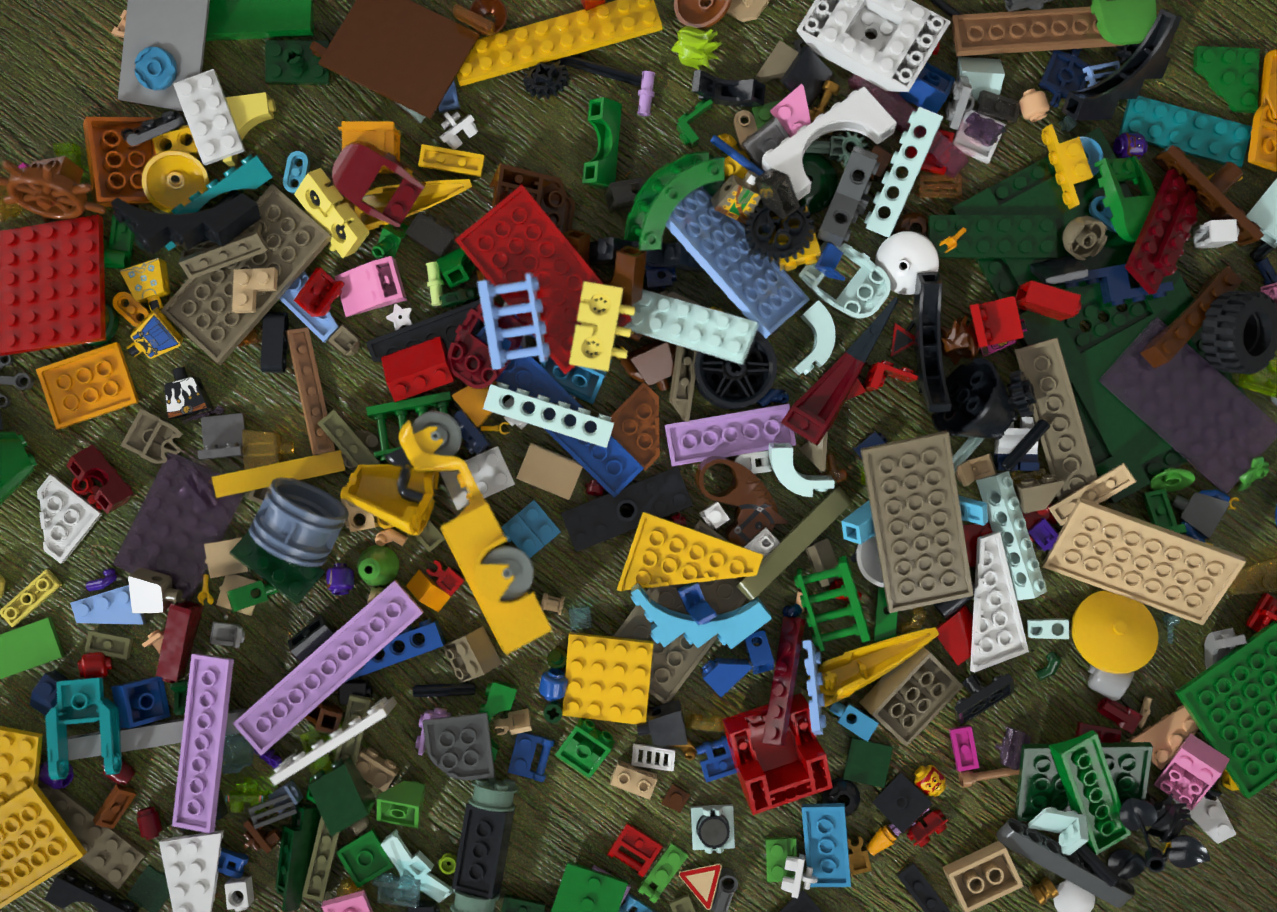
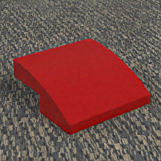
(956, 635)

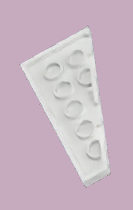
(996, 616)

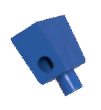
(759, 656)

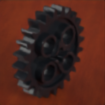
(796, 238)

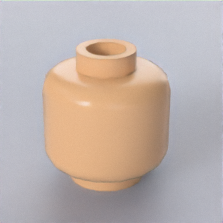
(1034, 105)

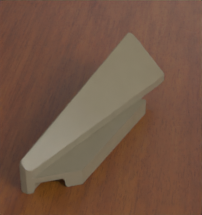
(683, 381)

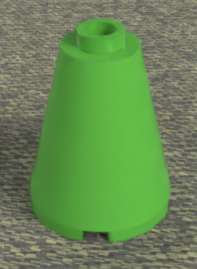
(378, 565)

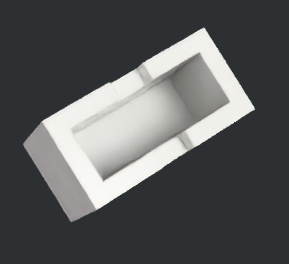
(1215, 233)

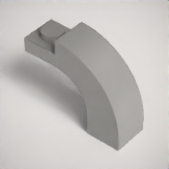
(1220, 644)

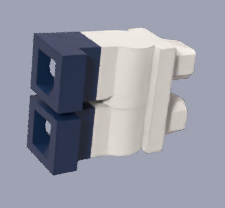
(1010, 440)

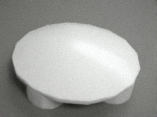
(1073, 898)

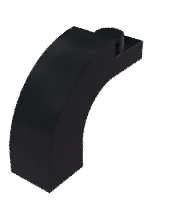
(728, 92)

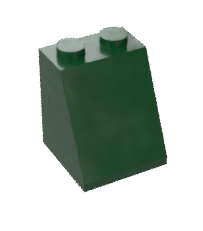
(341, 795)

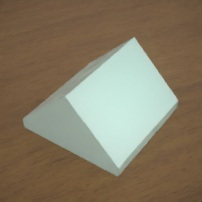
(982, 73)

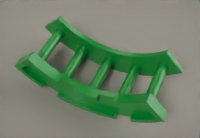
(664, 192)

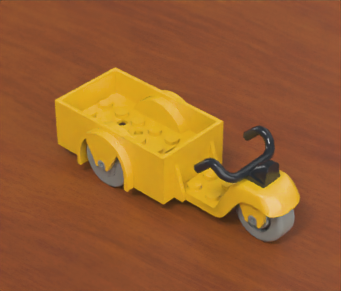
(495, 577)

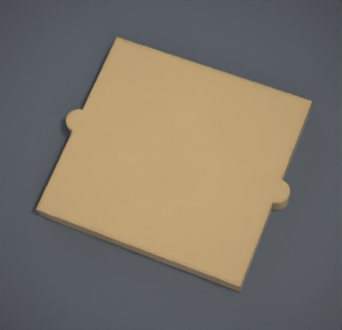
(219, 559)
(232, 582)

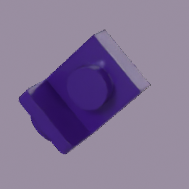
(1043, 535)

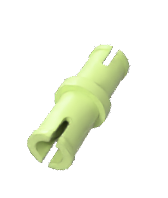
(435, 283)

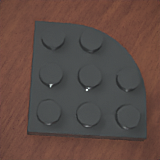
(461, 745)

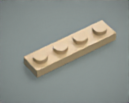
(1095, 491)

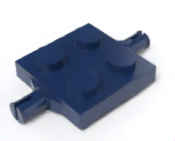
(1063, 75)

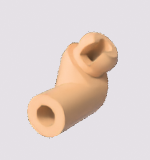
(389, 535)

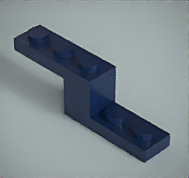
(1116, 285)

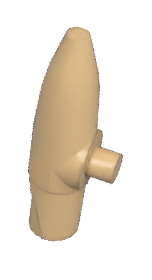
(1145, 710)

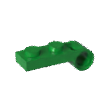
(120, 246)

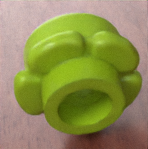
(447, 869)

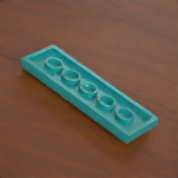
(1190, 130)

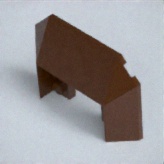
(544, 189)

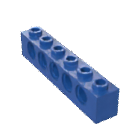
(433, 640)

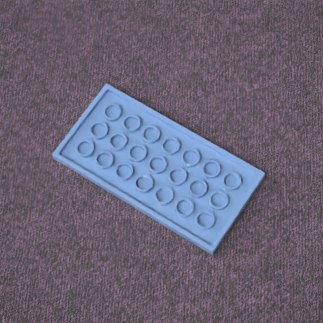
(722, 250)

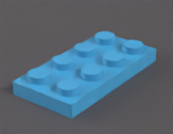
(827, 844)

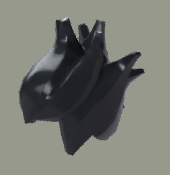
(1170, 819)

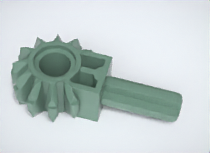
(836, 146)

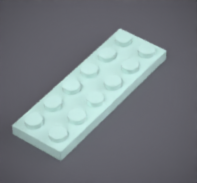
(693, 326)

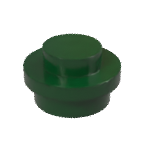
(557, 658)

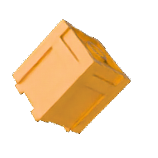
(378, 133)

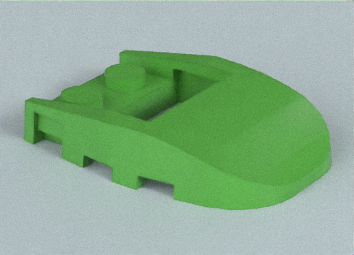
(1124, 20)

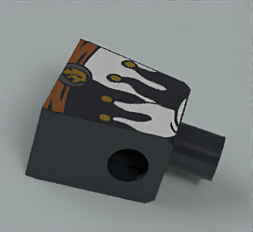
(185, 395)

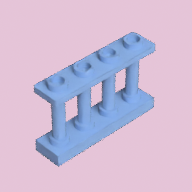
(496, 334)

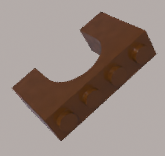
(628, 267)

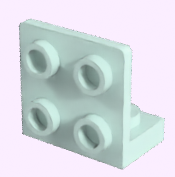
(1069, 824)

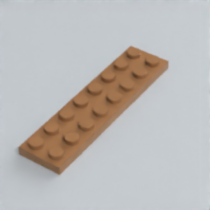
(1026, 31)

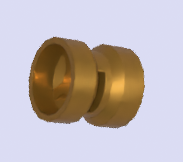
(1038, 891)

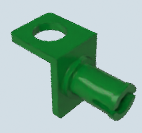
(389, 241)

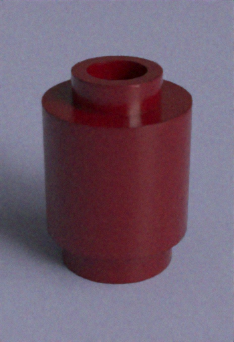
(124, 776)
(149, 822)

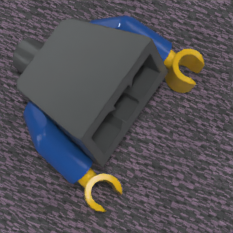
(1203, 512)

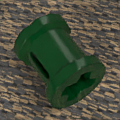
(547, 714)

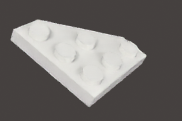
(64, 517)

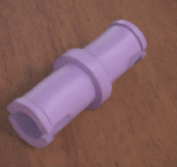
(646, 93)

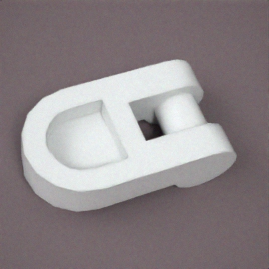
(748, 461)

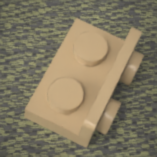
(376, 769)

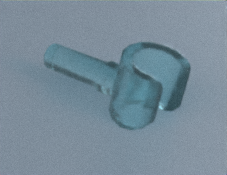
(1170, 620)

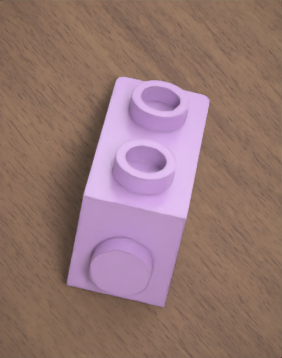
(429, 714)

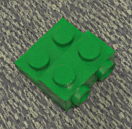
(585, 747)

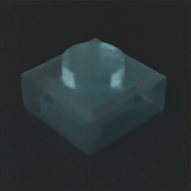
(580, 618)

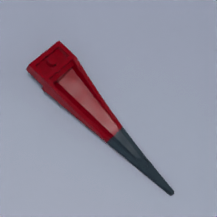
(821, 404)

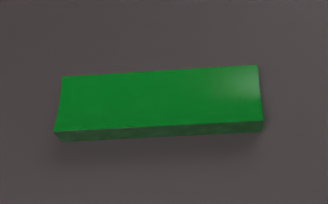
(259, 19)
(1090, 789)

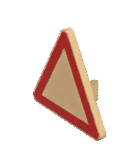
(703, 882)

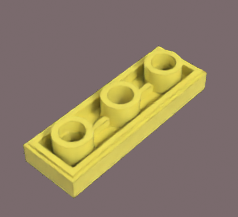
(38, 590)

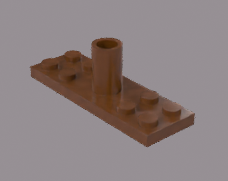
(1211, 192)

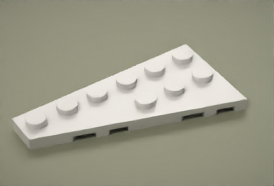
(192, 870)

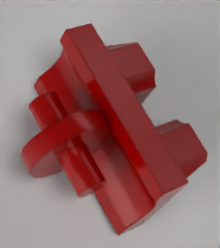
(1264, 613)

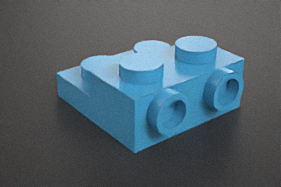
(530, 529)

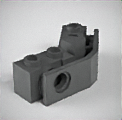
(849, 197)

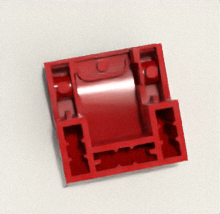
(777, 773)

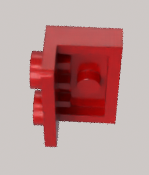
(319, 293)

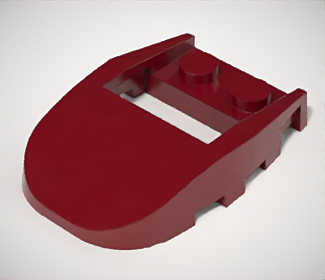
(358, 168)
(470, 356)

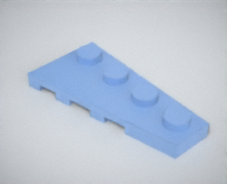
(322, 326)
(818, 720)

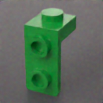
(686, 134)

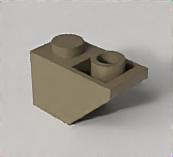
(1037, 494)

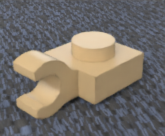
(517, 722)

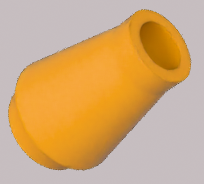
(881, 840)

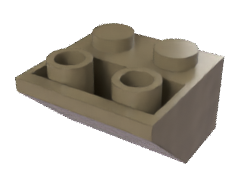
(472, 655)

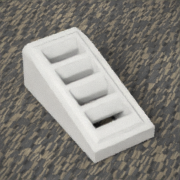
(654, 765)

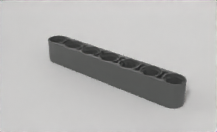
(1070, 867)

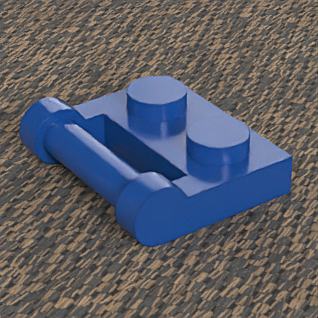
(524, 753)

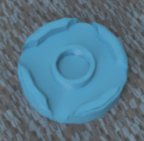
(155, 68)

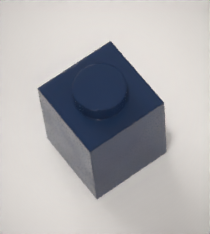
(870, 440)

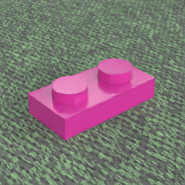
(964, 748)

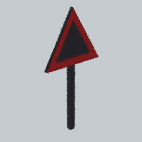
(901, 338)

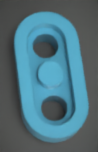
(295, 173)

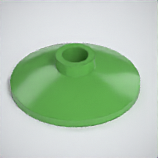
(1172, 479)

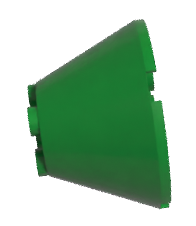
(14, 463)

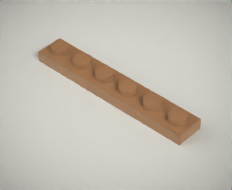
(309, 388)

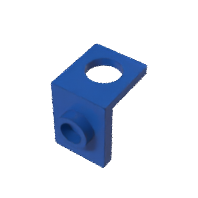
(829, 260)

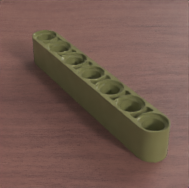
(795, 542)

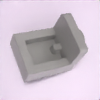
(227, 634)

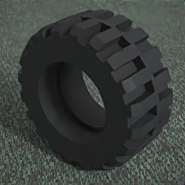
(1240, 332)

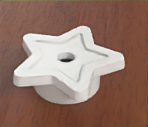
(405, 313)

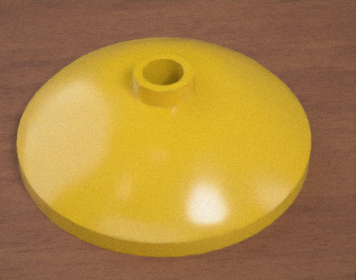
(158, 183)

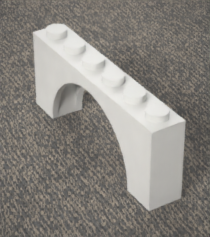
(856, 113)

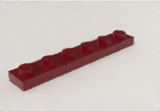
(784, 681)

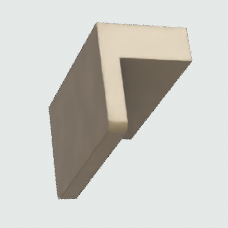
(822, 558)

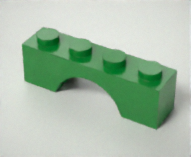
(605, 118)
(456, 267)
(500, 698)

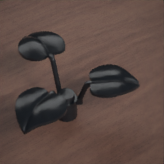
(1185, 850)

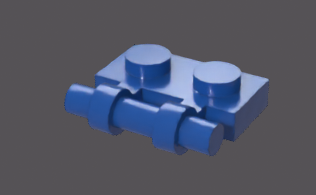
(719, 765)

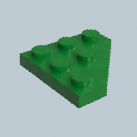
(1231, 74)

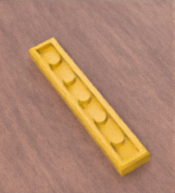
(262, 476)

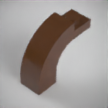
(326, 717)

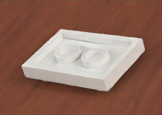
(488, 472)

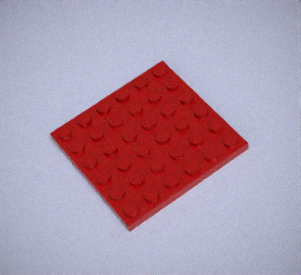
(52, 285)

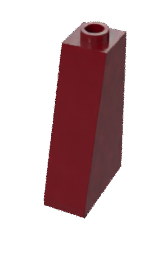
(178, 639)

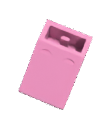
(371, 286)
(1192, 771)

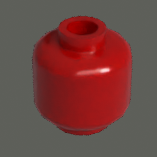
(94, 665)

